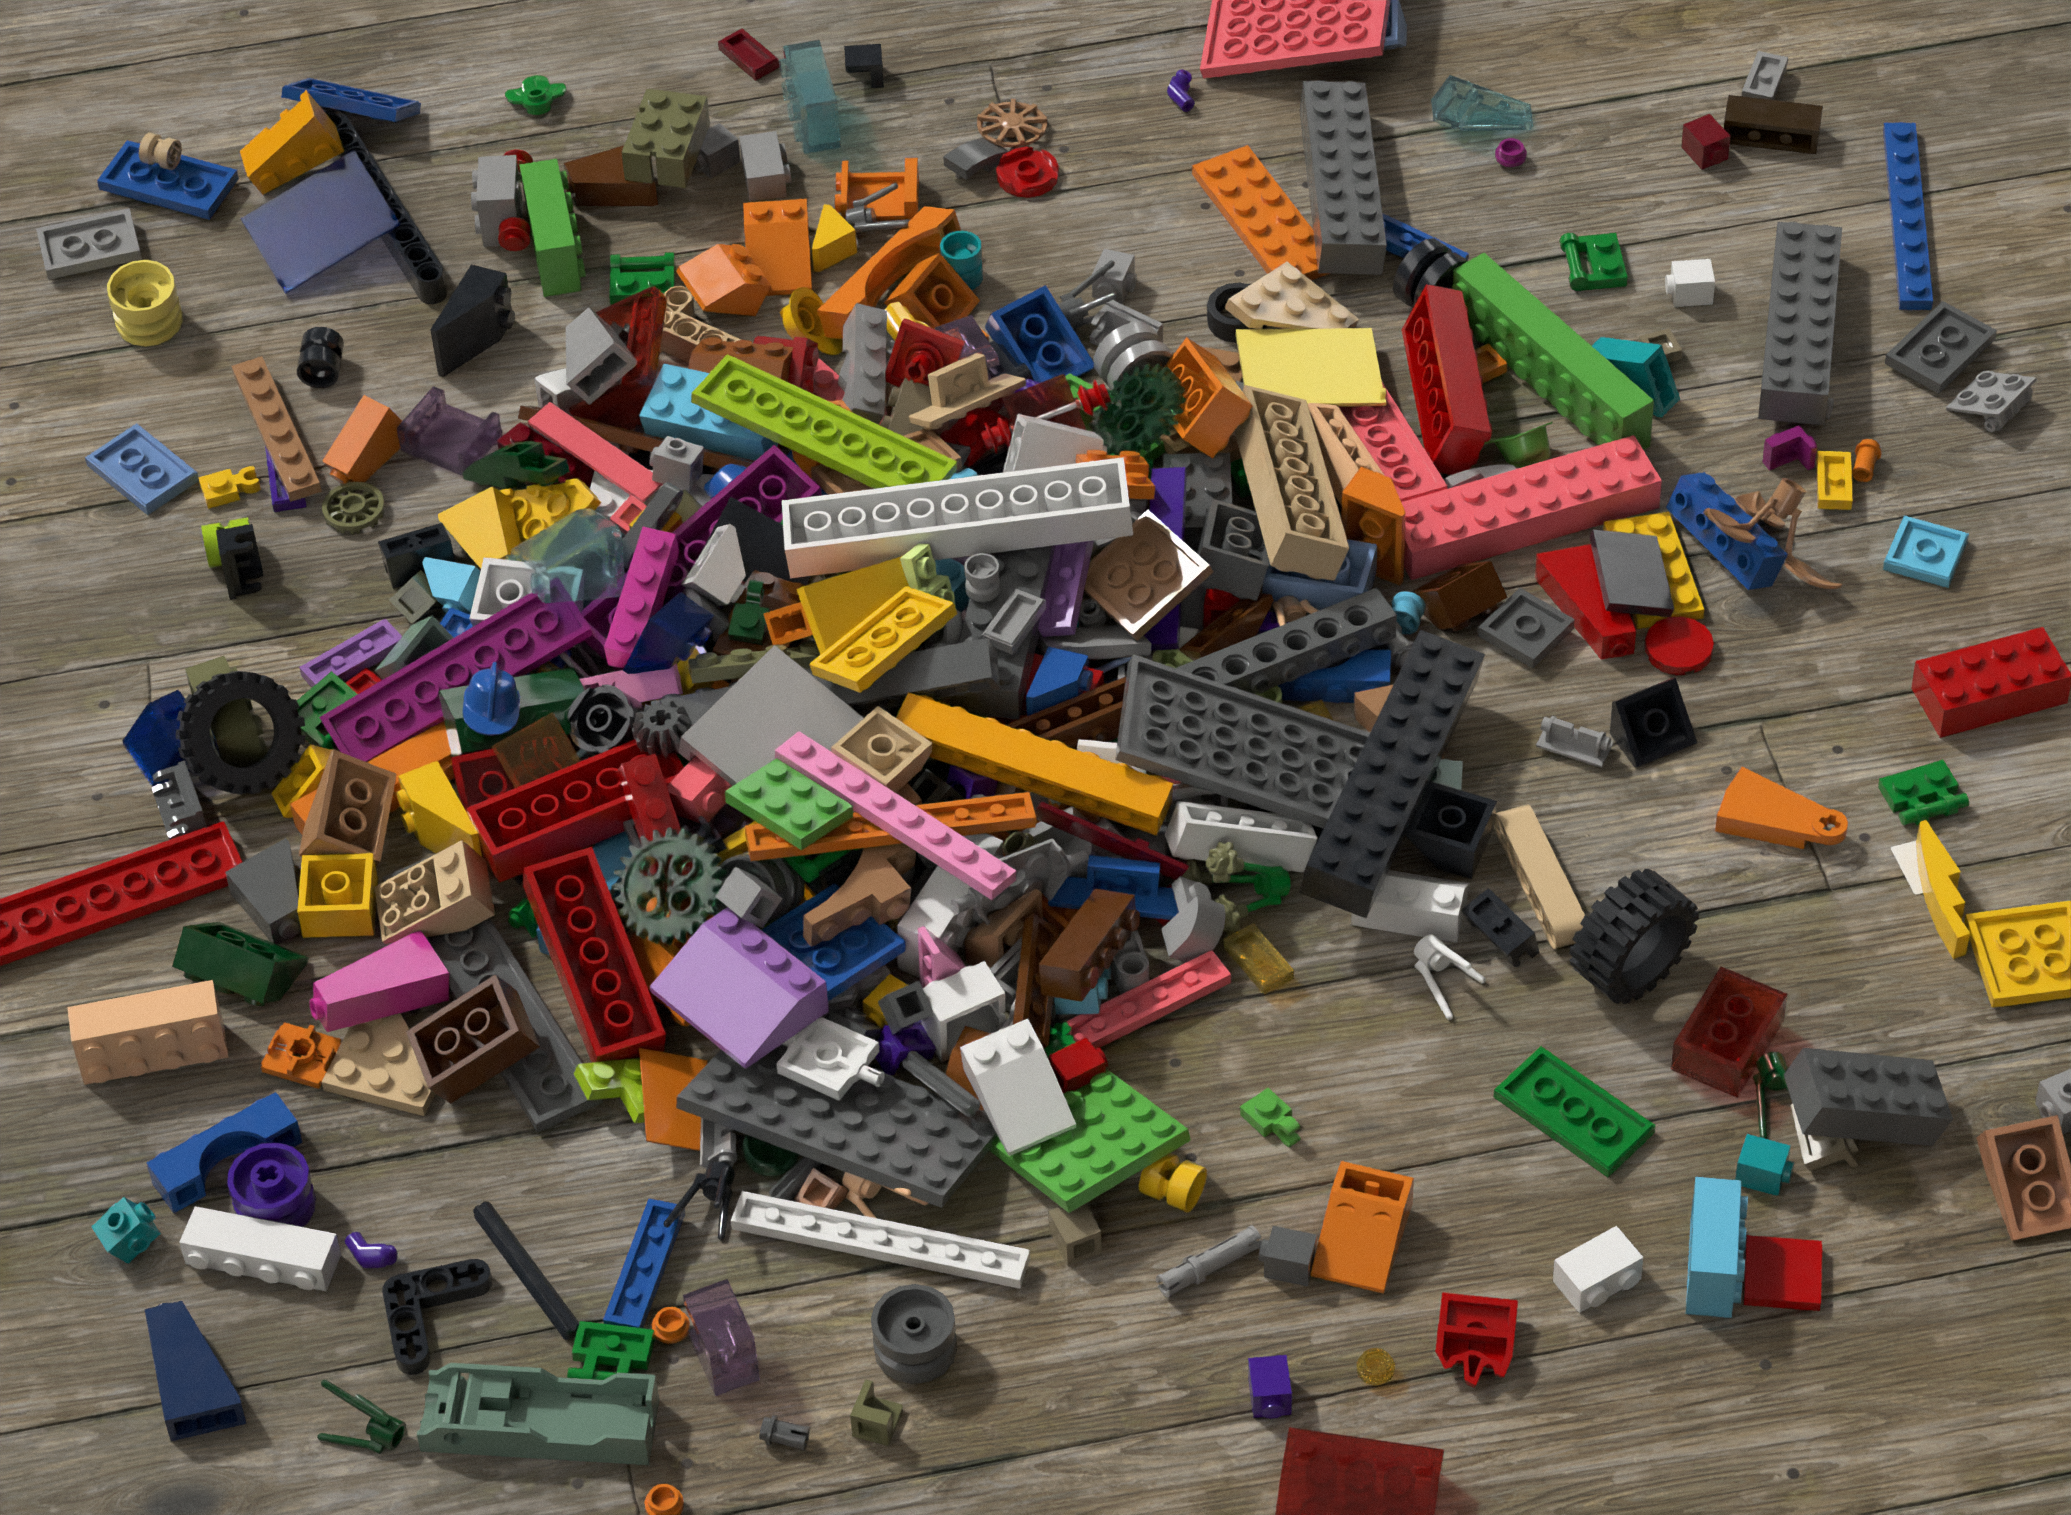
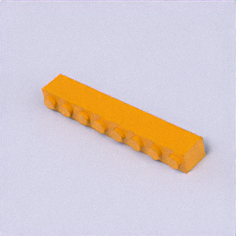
(1039, 764)

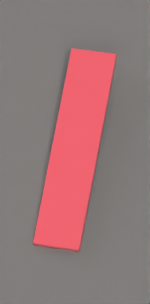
(595, 451)

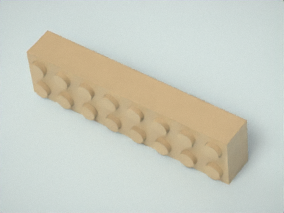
(1291, 486)

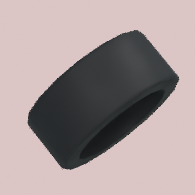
(1220, 325)

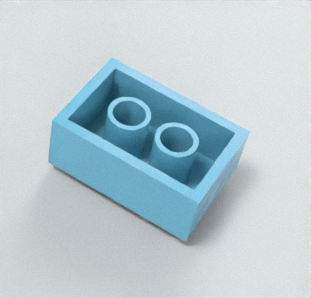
(1716, 1247)

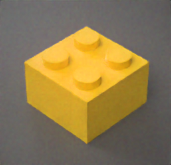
(337, 895)

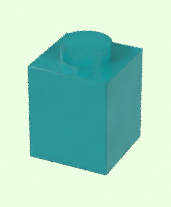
(1764, 1165)

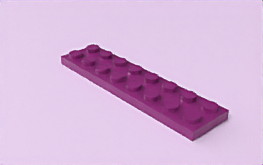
(409, 699)

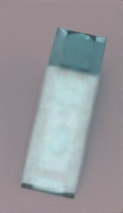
(1476, 108)

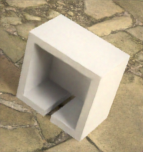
(963, 999)

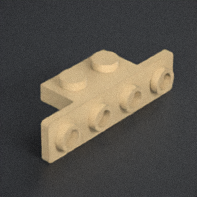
(961, 389)

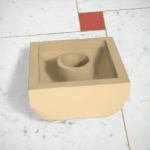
(884, 749)

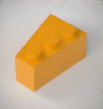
(292, 146)

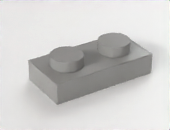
(1765, 76)

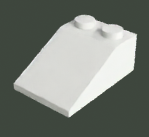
(1017, 1087)

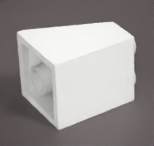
(1047, 444)

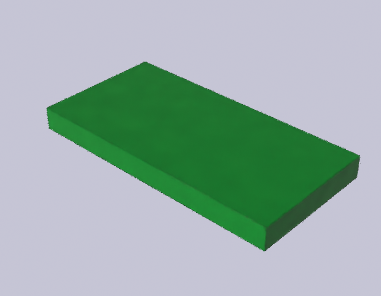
(1574, 1111)

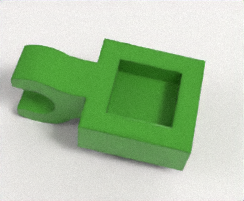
(1271, 1114)

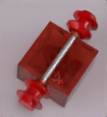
(1046, 401)

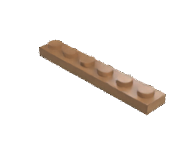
(276, 429)

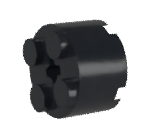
(603, 718)

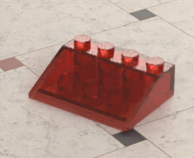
(1357, 1476)

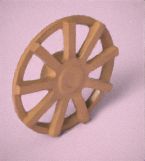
(1012, 124)

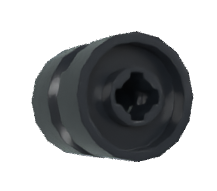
(320, 357)

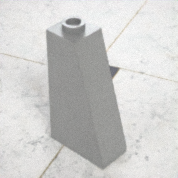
(594, 356)

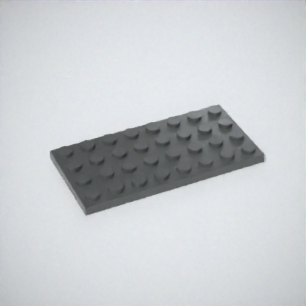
(1234, 742)
(880, 1133)

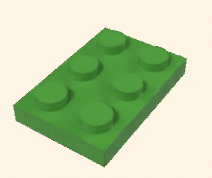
(789, 804)

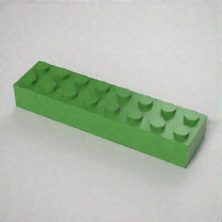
(1552, 356)

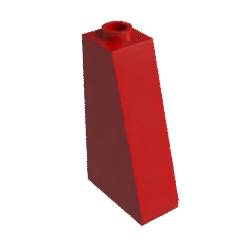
(1574, 586)

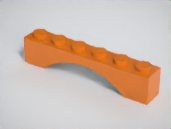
(891, 262)

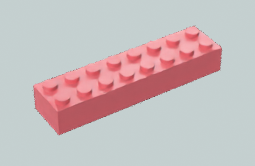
(1528, 506)

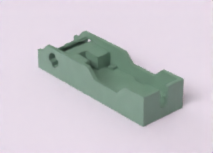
(548, 1421)

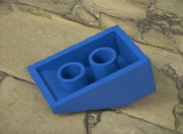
(1039, 336)

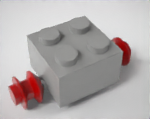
(500, 200)

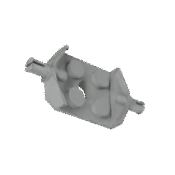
(1036, 867)

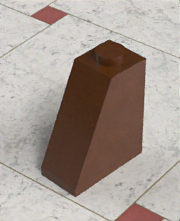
(601, 182)

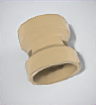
(157, 150)

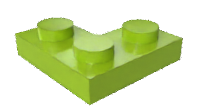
(614, 1080)

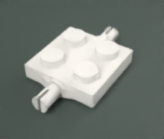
(829, 1058)

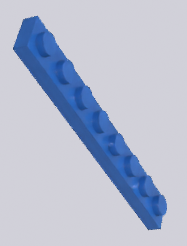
(1907, 216)

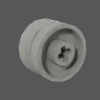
(1127, 348)

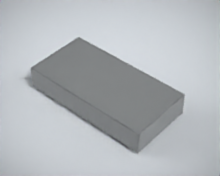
(1014, 621)

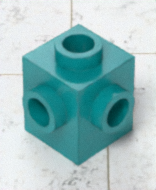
(126, 1229)

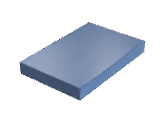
(142, 469)

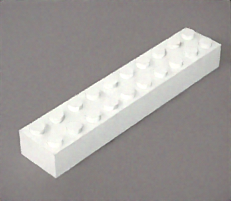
(957, 517)

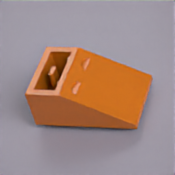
(1363, 1226)

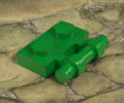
(1919, 786)
(610, 1346)

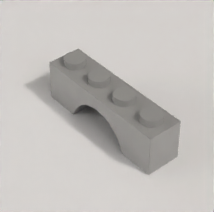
(866, 342)

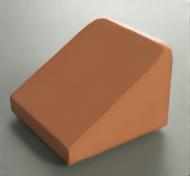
(821, 1191)

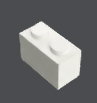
(1598, 1269)

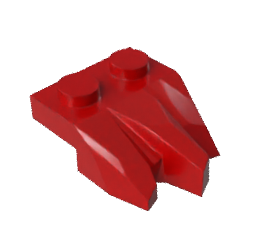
(1476, 1333)

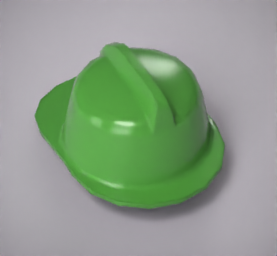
(1525, 447)

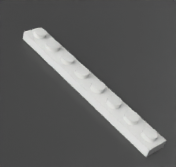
(881, 1239)

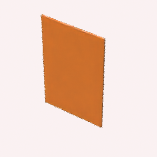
(662, 1081)

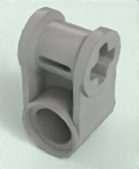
(1130, 964)

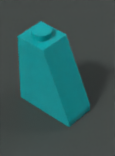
(1645, 366)

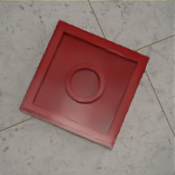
(1783, 1273)

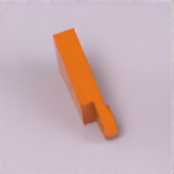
(1773, 814)

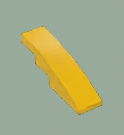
(1939, 885)

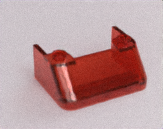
(647, 320)

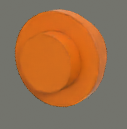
(670, 1325)
(664, 1500)

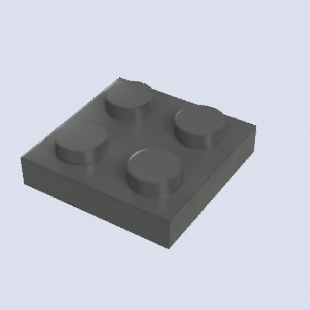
(1526, 627)

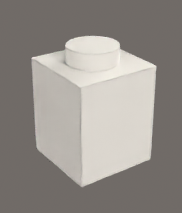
(1691, 283)

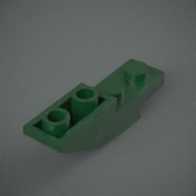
(517, 463)

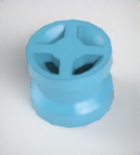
(1409, 610)

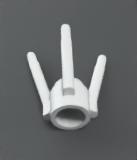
(1437, 956)

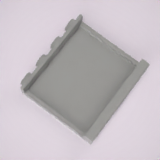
(762, 714)

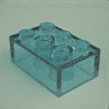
(810, 97)

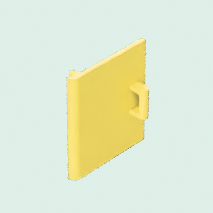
(1313, 364)

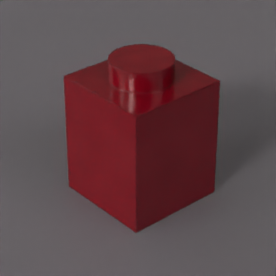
(1705, 141)

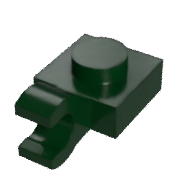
(748, 619)

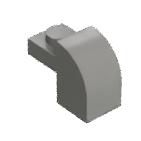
(1196, 925)

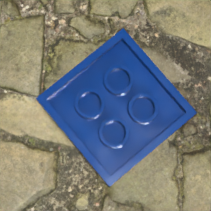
(845, 957)

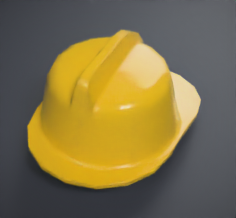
(802, 320)

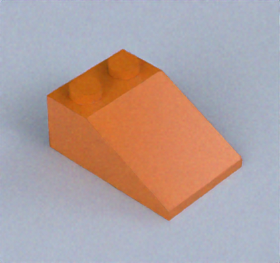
(780, 243)

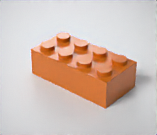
(1212, 397)

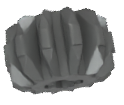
(661, 728)

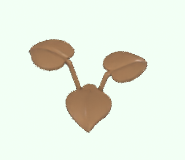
(1780, 505)

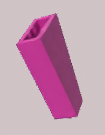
(381, 985)

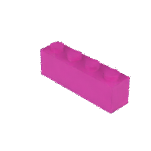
(641, 593)

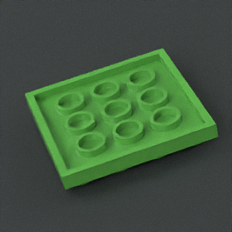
(1112, 1140)

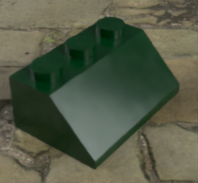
(237, 962)

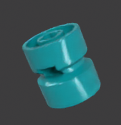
(964, 255)

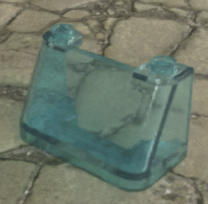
(575, 558)

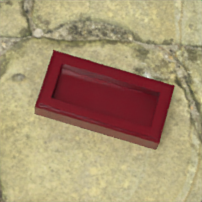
(748, 54)

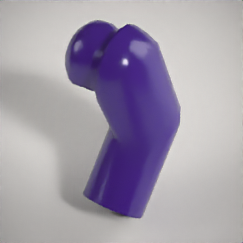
(1179, 88)
(370, 1255)

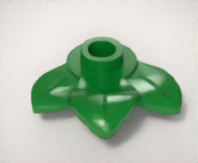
(536, 94)

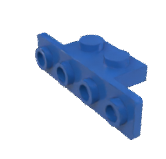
(1120, 876)

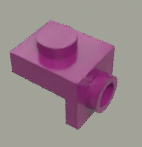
(1789, 446)

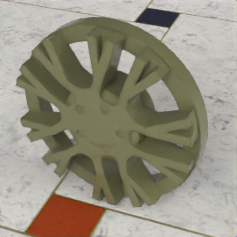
(353, 507)

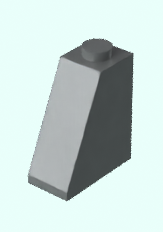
(269, 891)

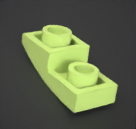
(921, 573)

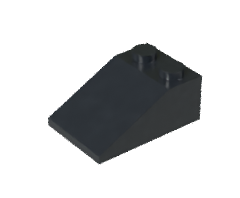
(472, 318)

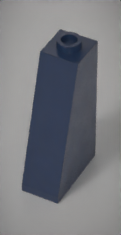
(190, 1379)

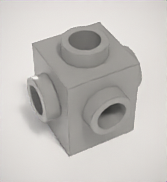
(2055, 1099)

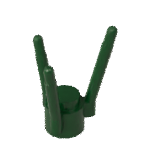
(1771, 1074)
(382, 1427)

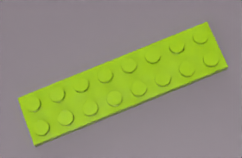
(817, 427)

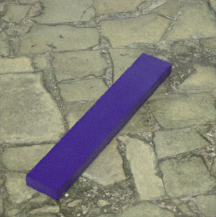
(1169, 508)

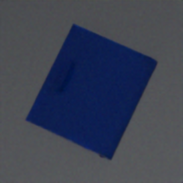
(320, 222)

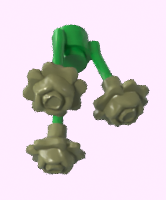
(1270, 882)

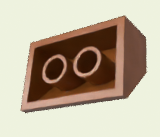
(771, 358)

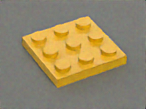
(2023, 952)

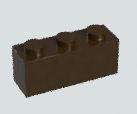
(1773, 124)

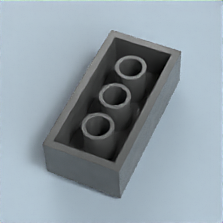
(1867, 1097)

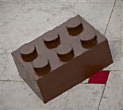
(472, 1039)

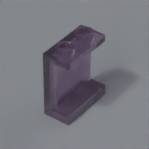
(447, 433)

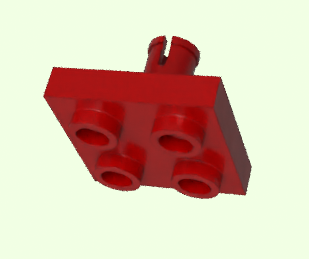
(920, 352)

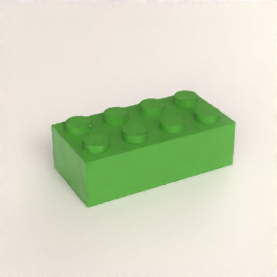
(552, 227)

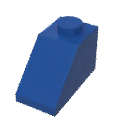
(1058, 679)

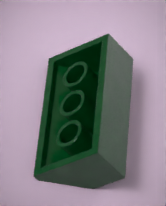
(539, 697)

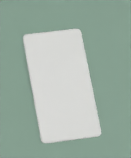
(1907, 860)

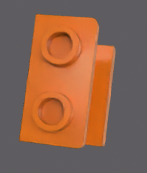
(896, 205)

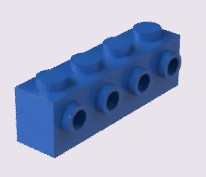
(1751, 563)

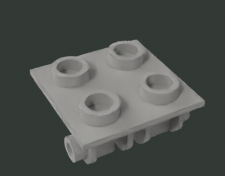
(1995, 397)

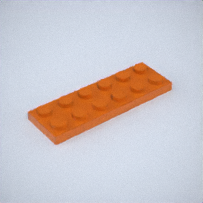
(1259, 211)

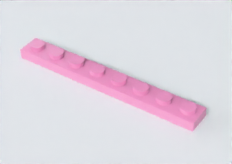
(898, 816)

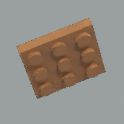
(1144, 575)

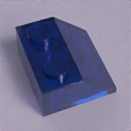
(670, 636)
(153, 736)

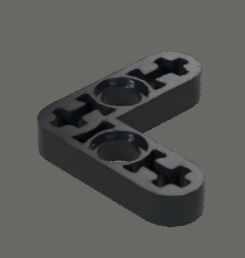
(419, 1297)

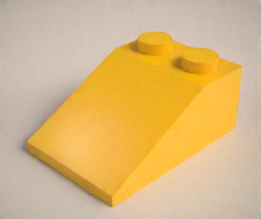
(434, 810)

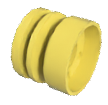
(144, 303)

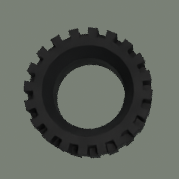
(196, 723)
(1634, 936)

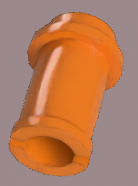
(1867, 453)

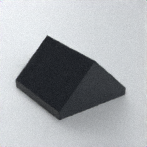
(1651, 723)

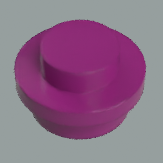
(1510, 153)

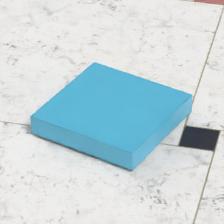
(1926, 551)

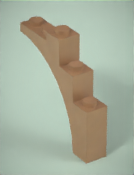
(869, 891)

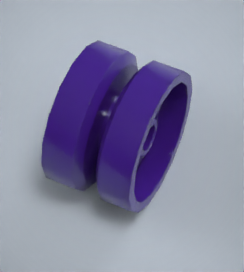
(272, 1185)

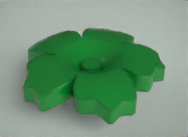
(1059, 1038)

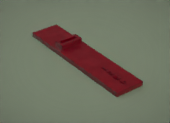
(1108, 840)

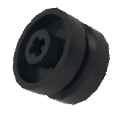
(1425, 264)

